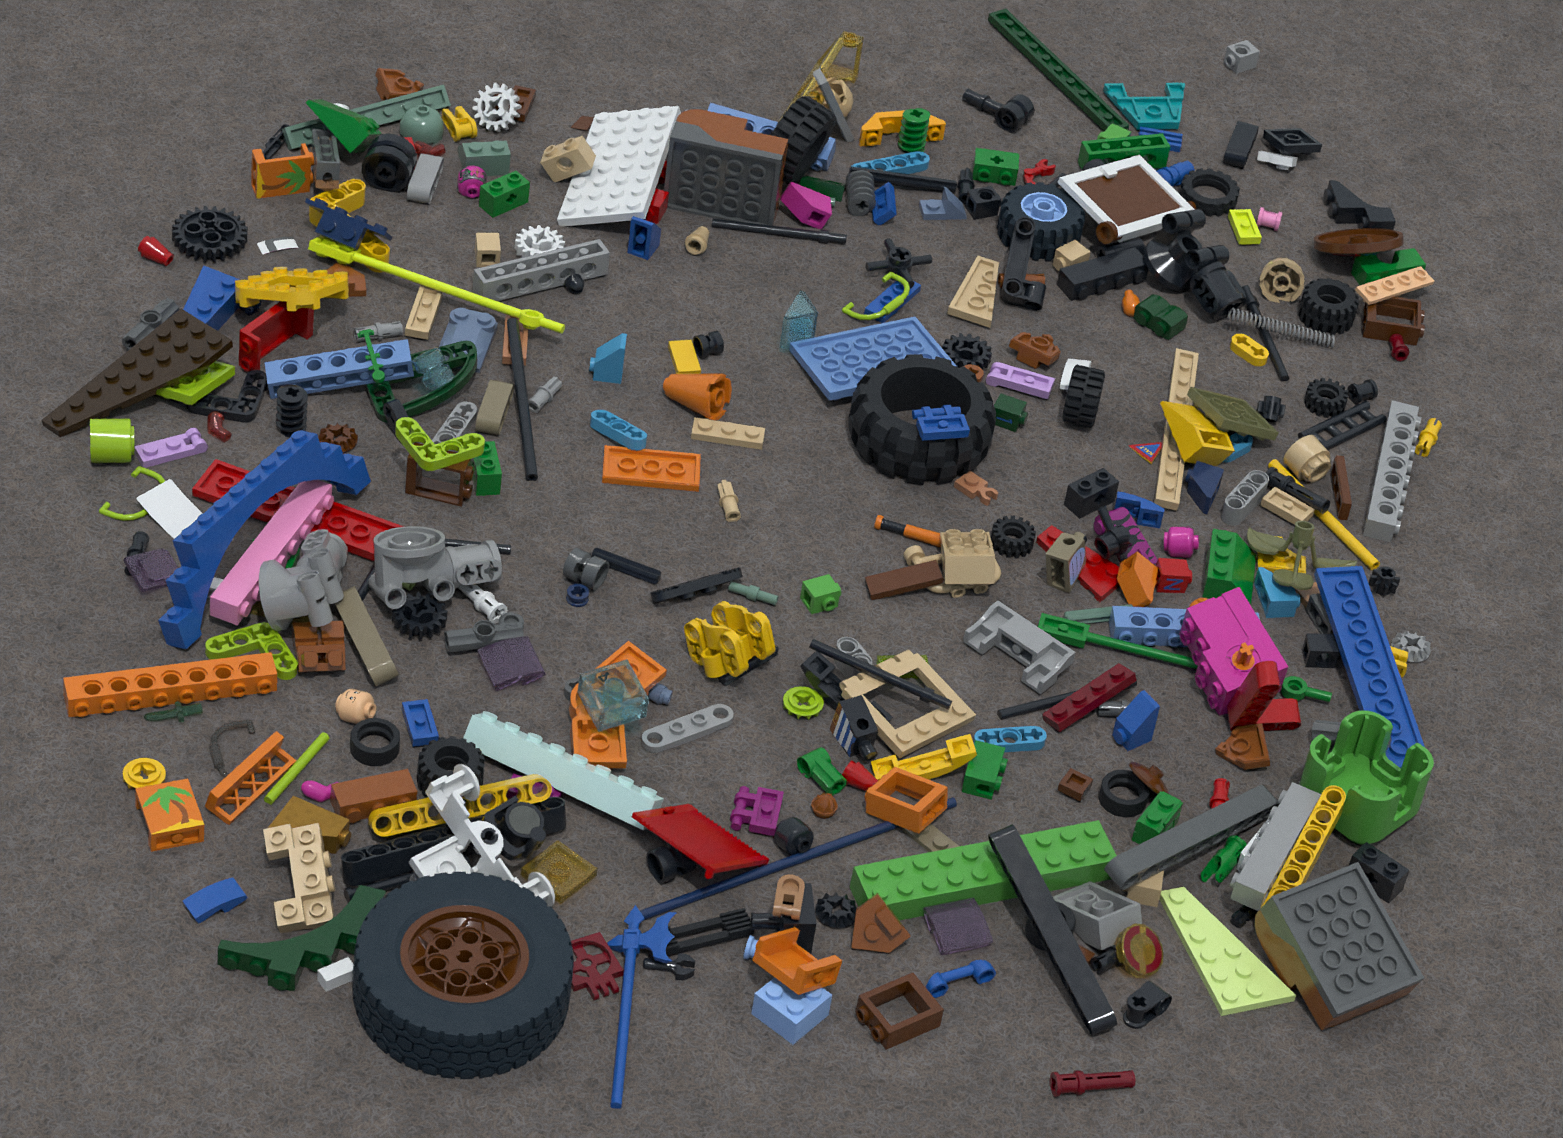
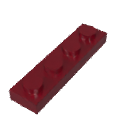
(1089, 697)

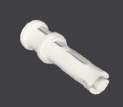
(484, 602)

